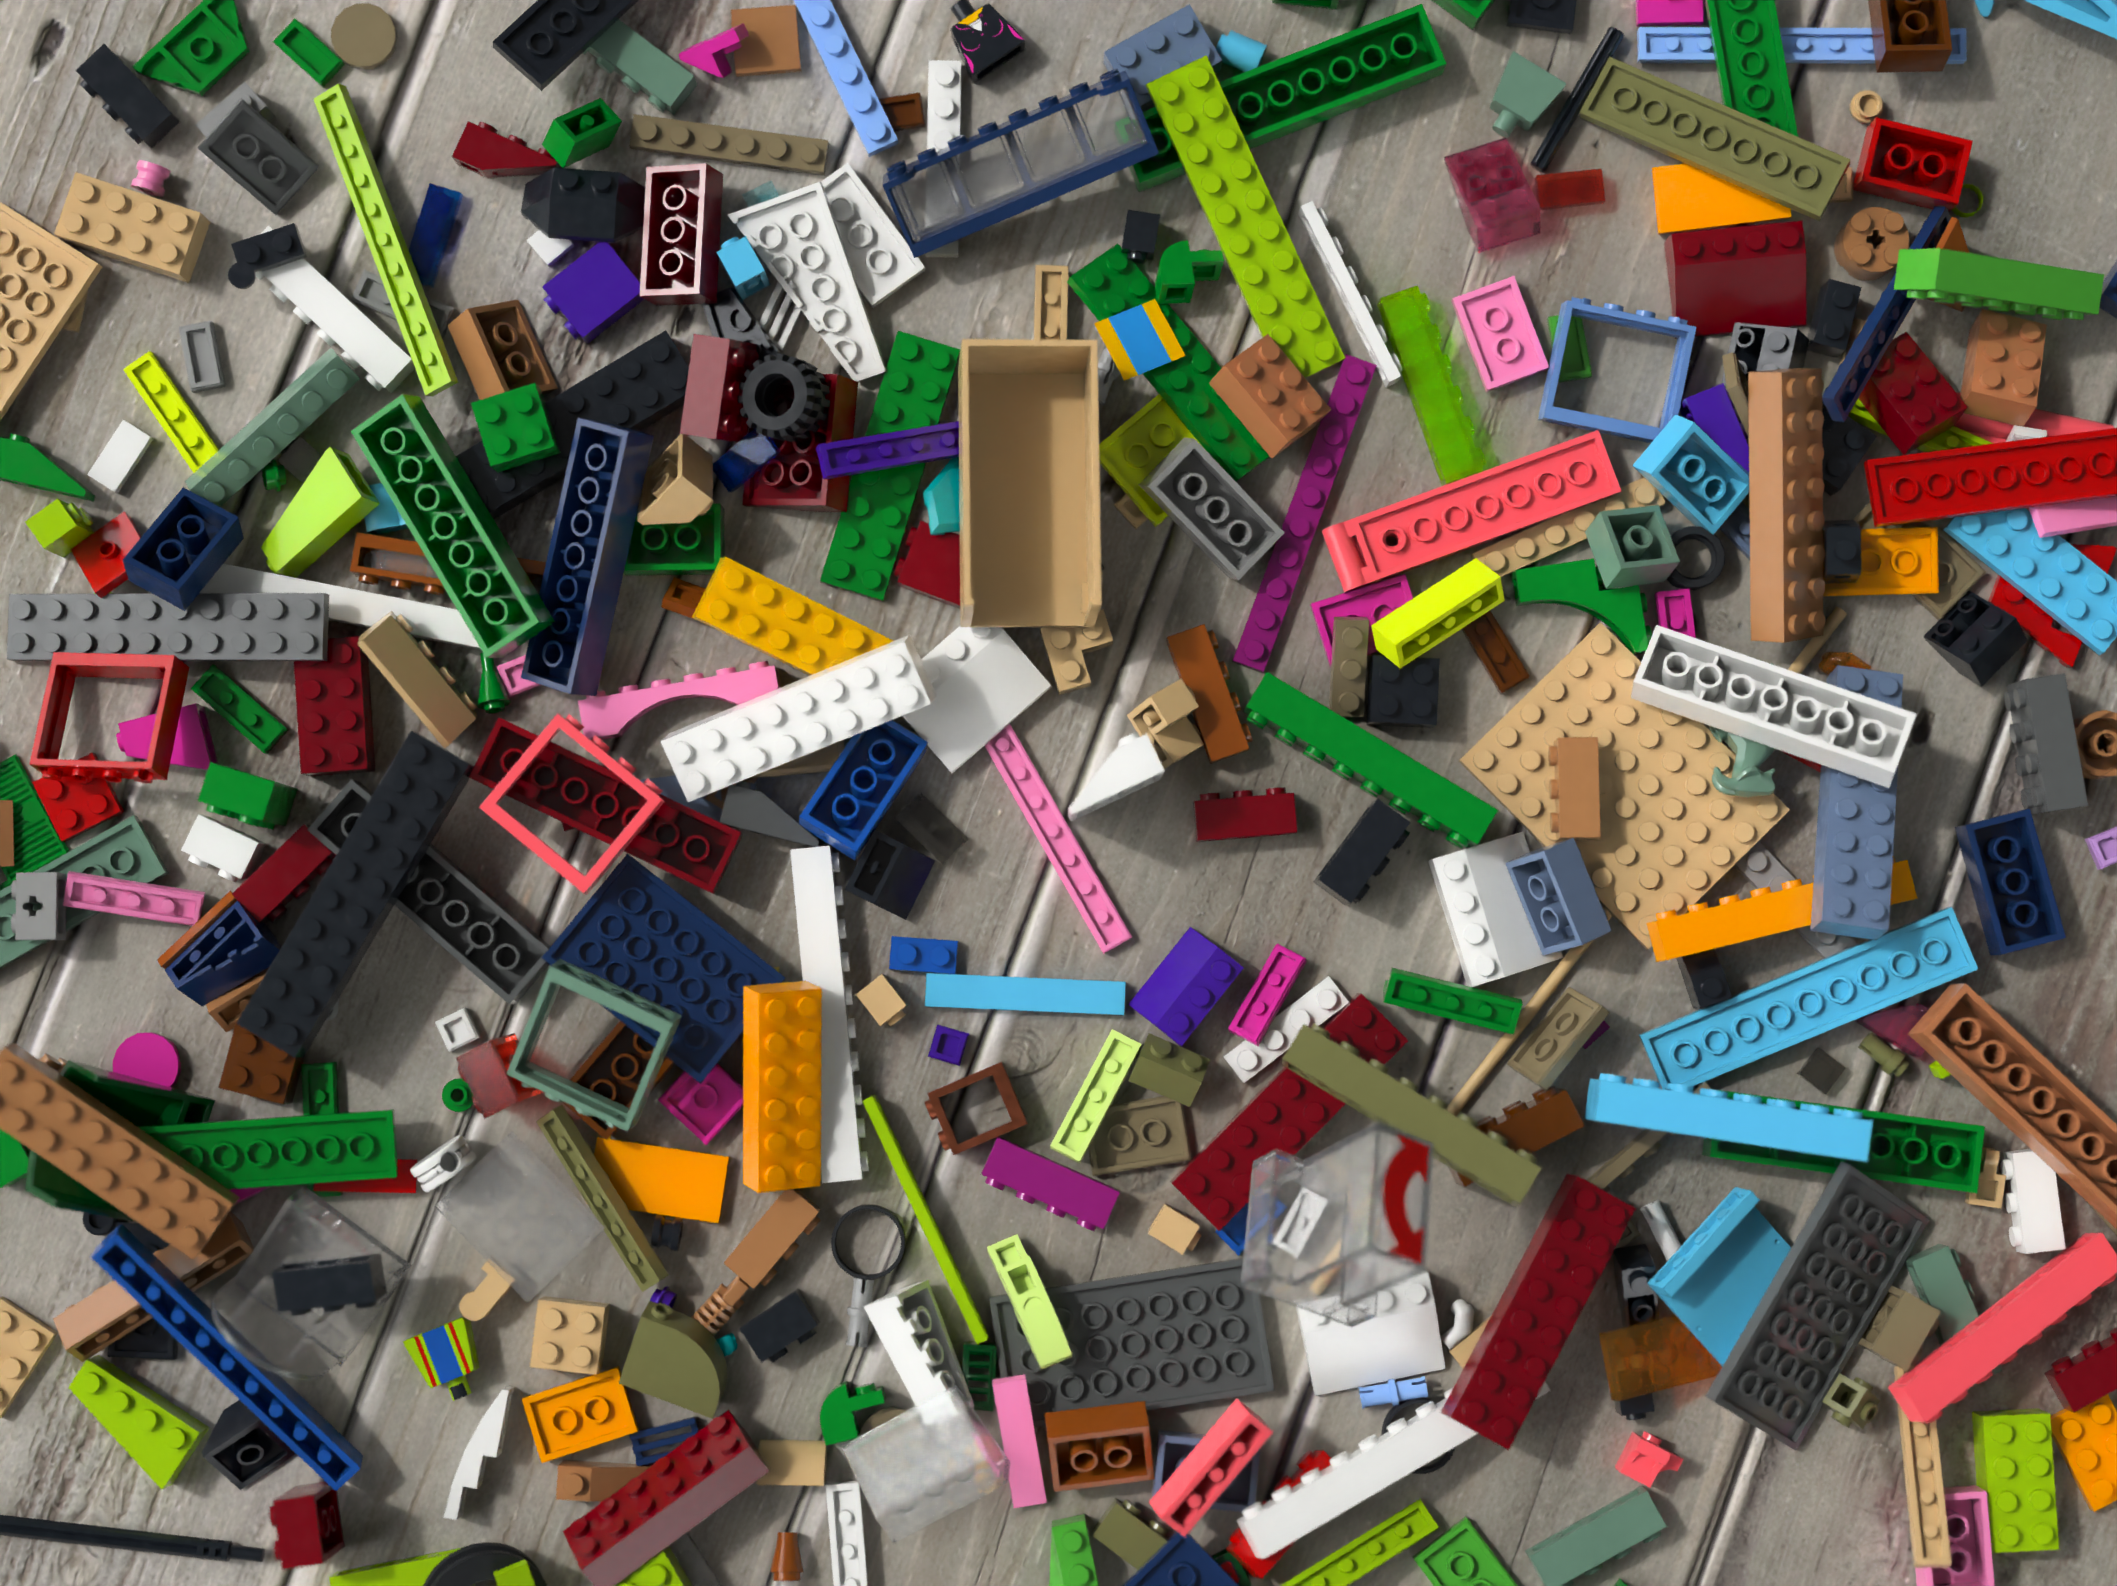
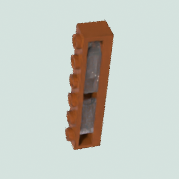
(406, 565)

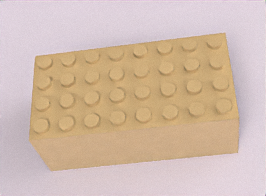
(1029, 483)

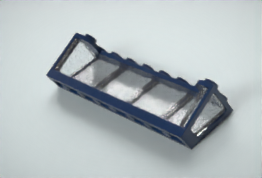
(1019, 163)

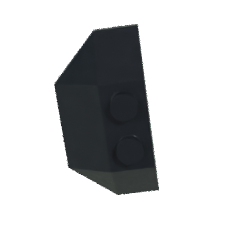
(584, 204)

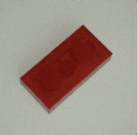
(1570, 189)

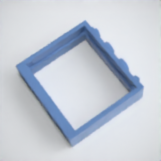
(1614, 315)

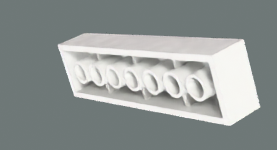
(1773, 706)
(799, 718)

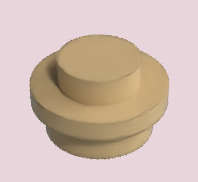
(1866, 106)

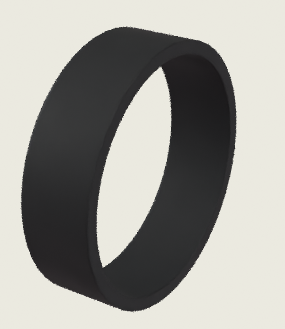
(867, 1276)
(1422, 1470)

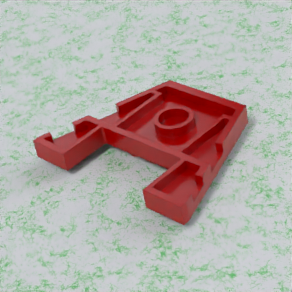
(2036, 621)

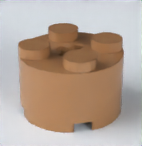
(1884, 229)
(2091, 729)

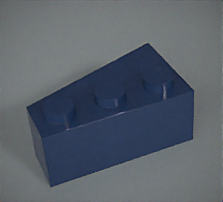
(224, 956)

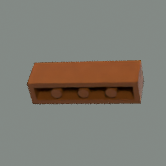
(1217, 709)

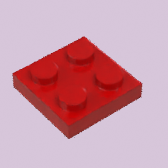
(77, 804)

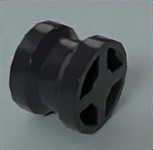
(667, 1232)

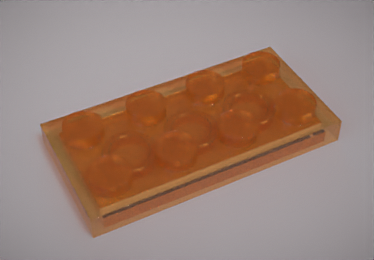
(1654, 1358)

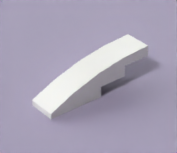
(485, 1442)

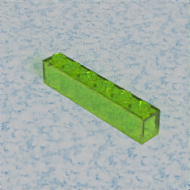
(1430, 385)

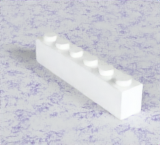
(340, 322)

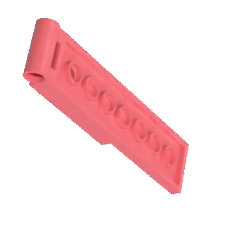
(1471, 511)

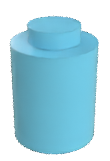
(1240, 51)

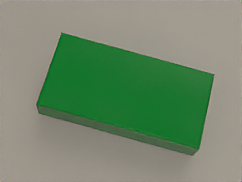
(308, 52)

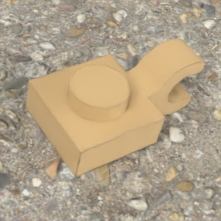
(1990, 1184)

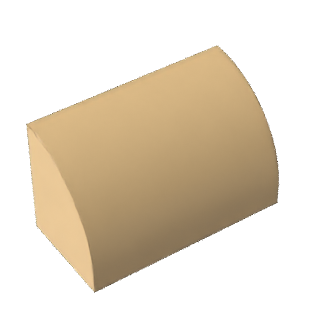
(793, 1462)

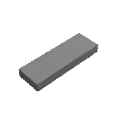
(372, 294)

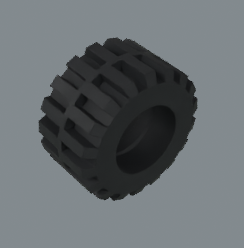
(760, 393)

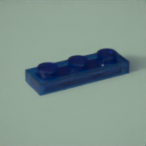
(433, 232)

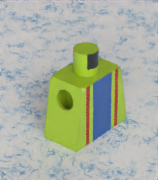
(446, 1355)

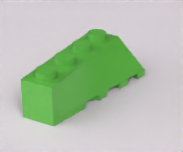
(1071, 1553)

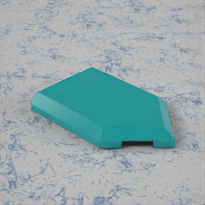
(943, 500)

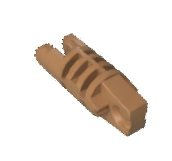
(721, 1305)

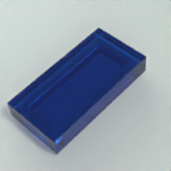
(744, 460)

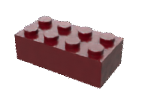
(681, 234)
(335, 711)

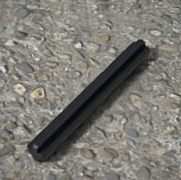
(1576, 100)

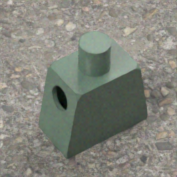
(1523, 95)

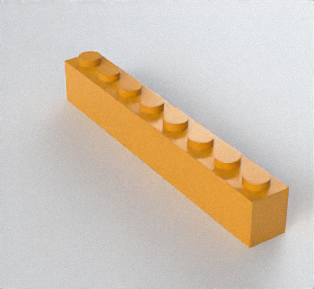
(1749, 918)

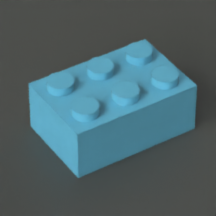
(1694, 474)

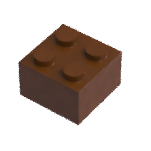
(260, 1069)

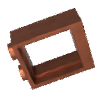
(1007, 1093)

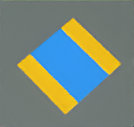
(1139, 339)

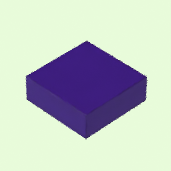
(948, 1045)

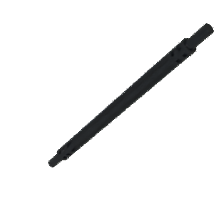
(127, 1539)

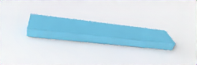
(1025, 994)

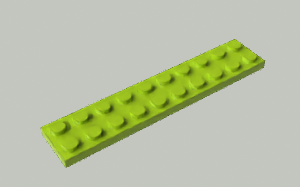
(1243, 215)

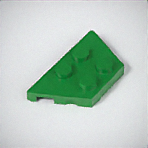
(198, 48)

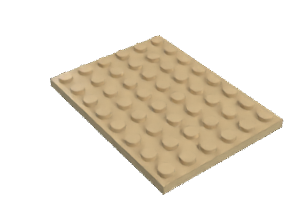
(1660, 815)

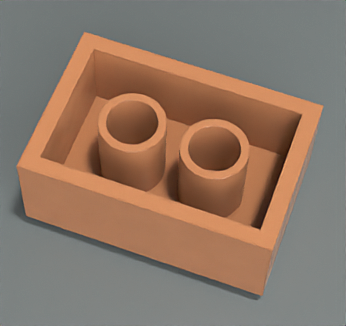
(2003, 367)
(1269, 396)

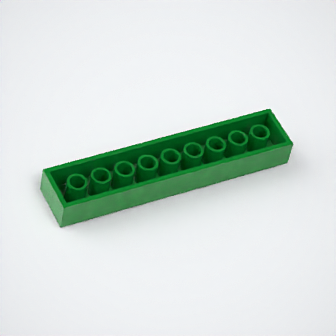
(1314, 86)

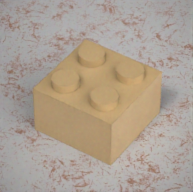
(570, 1335)

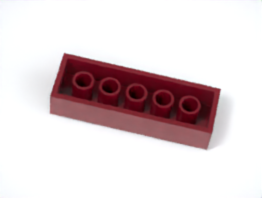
(665, 1501)

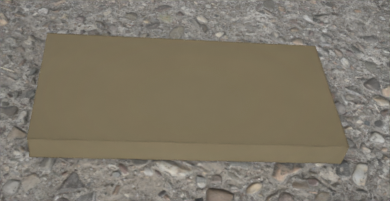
(1955, 567)

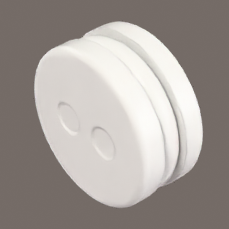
(443, 1163)

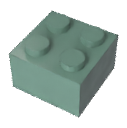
(1632, 546)

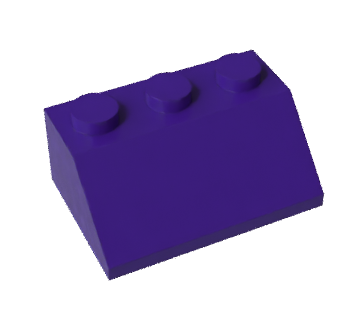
(1185, 986)

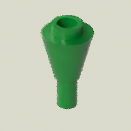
(492, 691)

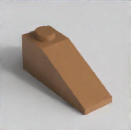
(593, 1479)

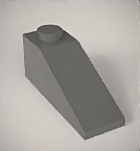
(758, 814)

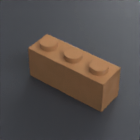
(1575, 788)
(773, 1238)

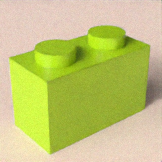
(60, 527)

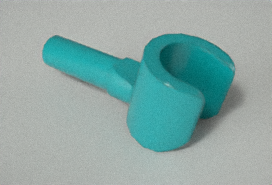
(728, 1344)

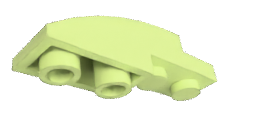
(1030, 1301)

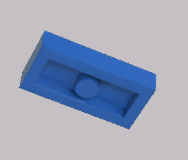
(923, 955)

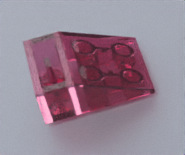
(1493, 195)

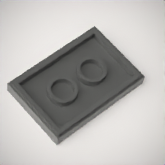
(258, 156)

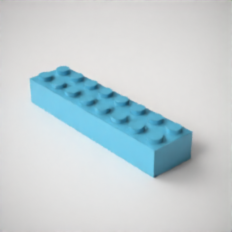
(1726, 1119)

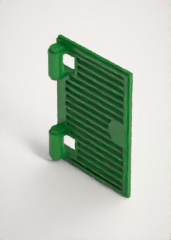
(34, 834)

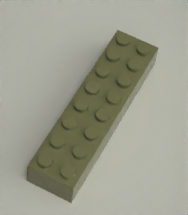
(1398, 1104)

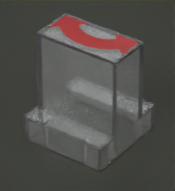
(1339, 1222)

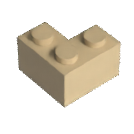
(1066, 650)
(1166, 722)

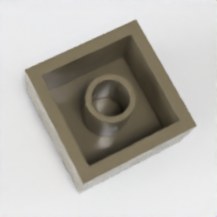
(1900, 1328)

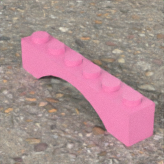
(614, 714)

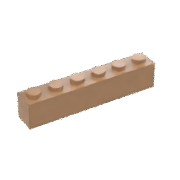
(114, 1313)

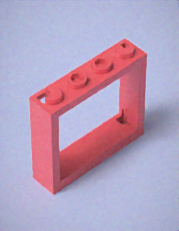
(540, 848)

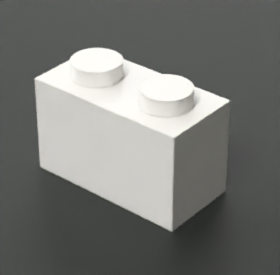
(222, 847)

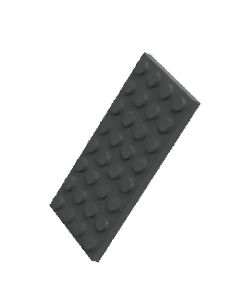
(1818, 1306)
(1145, 1339)

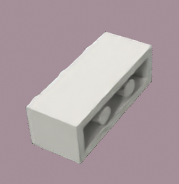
(2032, 1203)

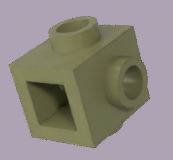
(1851, 1401)

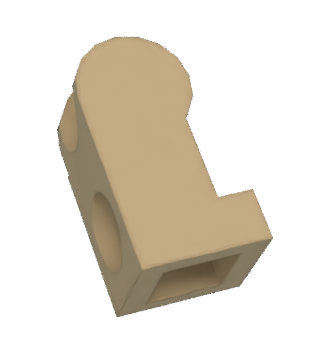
(485, 1297)

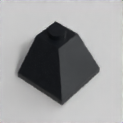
(244, 1446)

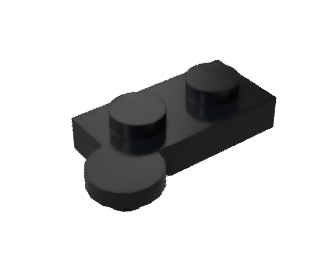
(264, 253)

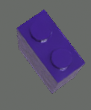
(593, 292)

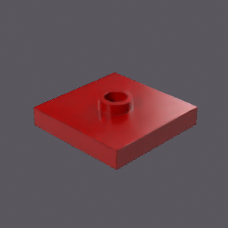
(104, 551)

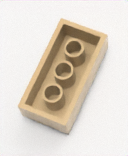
(132, 227)

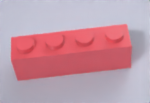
(1210, 1467)

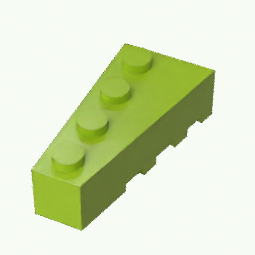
(141, 1420)

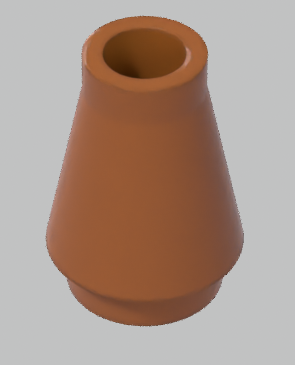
(787, 1558)

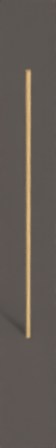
(1575, 953)

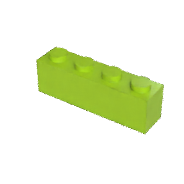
(401, 1572)

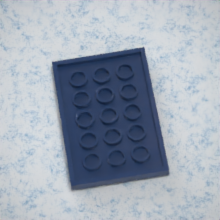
(669, 953)

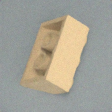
(677, 484)

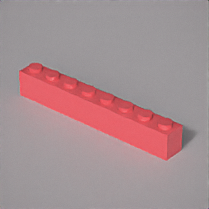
(2005, 1328)

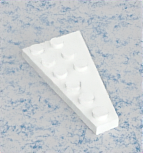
(808, 259)

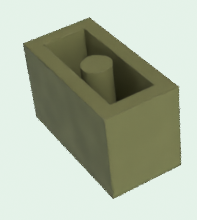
(1169, 1070)
(1130, 1534)

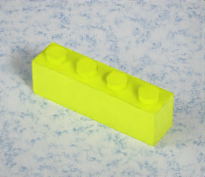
(1438, 613)

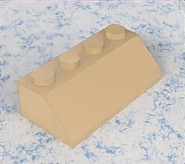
(417, 677)

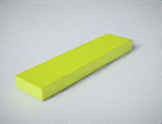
(171, 410)

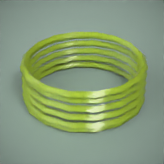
(1980, 197)

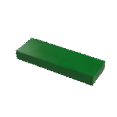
(239, 709)

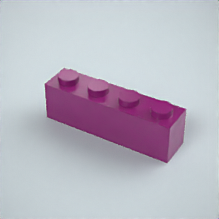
(1051, 1183)

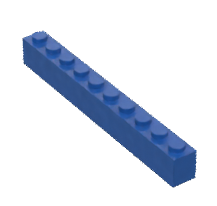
(193, 1326)

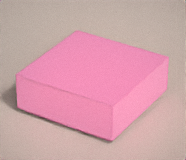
(511, 677)

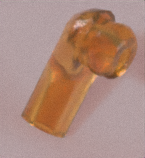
(1832, 659)

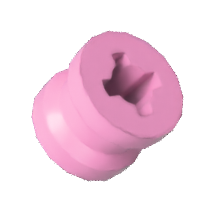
(150, 178)

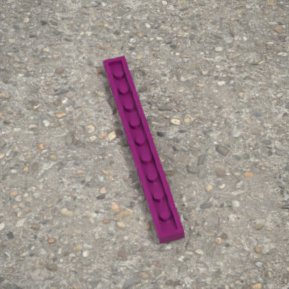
(1304, 514)

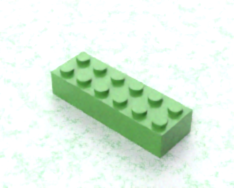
(1998, 283)

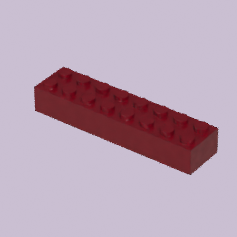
(604, 804)
(1279, 1117)
(1538, 1310)

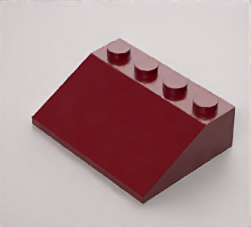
(1738, 277)
(795, 476)

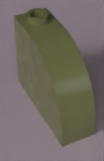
(676, 1361)

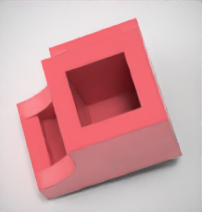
(1645, 1458)

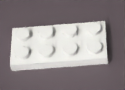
(872, 242)

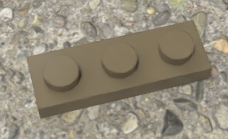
(1349, 666)

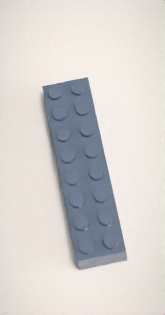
(1855, 832)

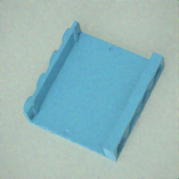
(1722, 1272)

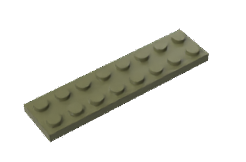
(1715, 138)

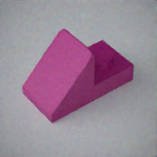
(711, 53)

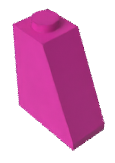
(192, 742)

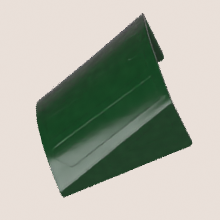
(133, 1099)

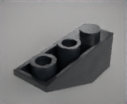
(1632, 1272)

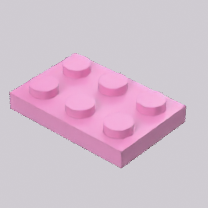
(1500, 333)

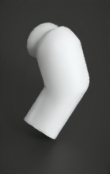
(1462, 1323)

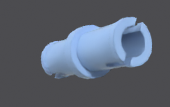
(1393, 1392)

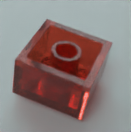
(487, 1076)

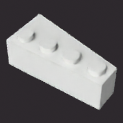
(917, 1341)

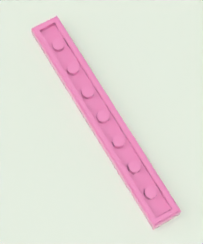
(1057, 840)

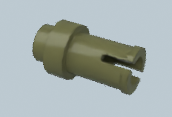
(1890, 1060)

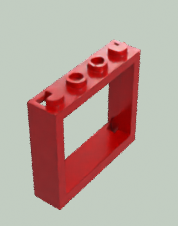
(56, 704)

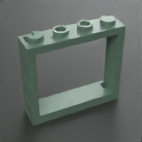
(609, 995)

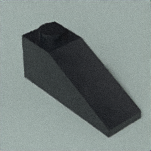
(1704, 978)

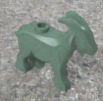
(1746, 777)

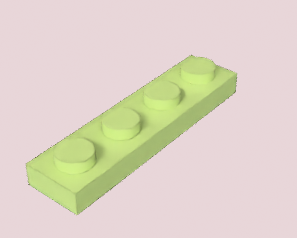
(1095, 1096)

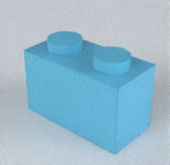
(743, 267)

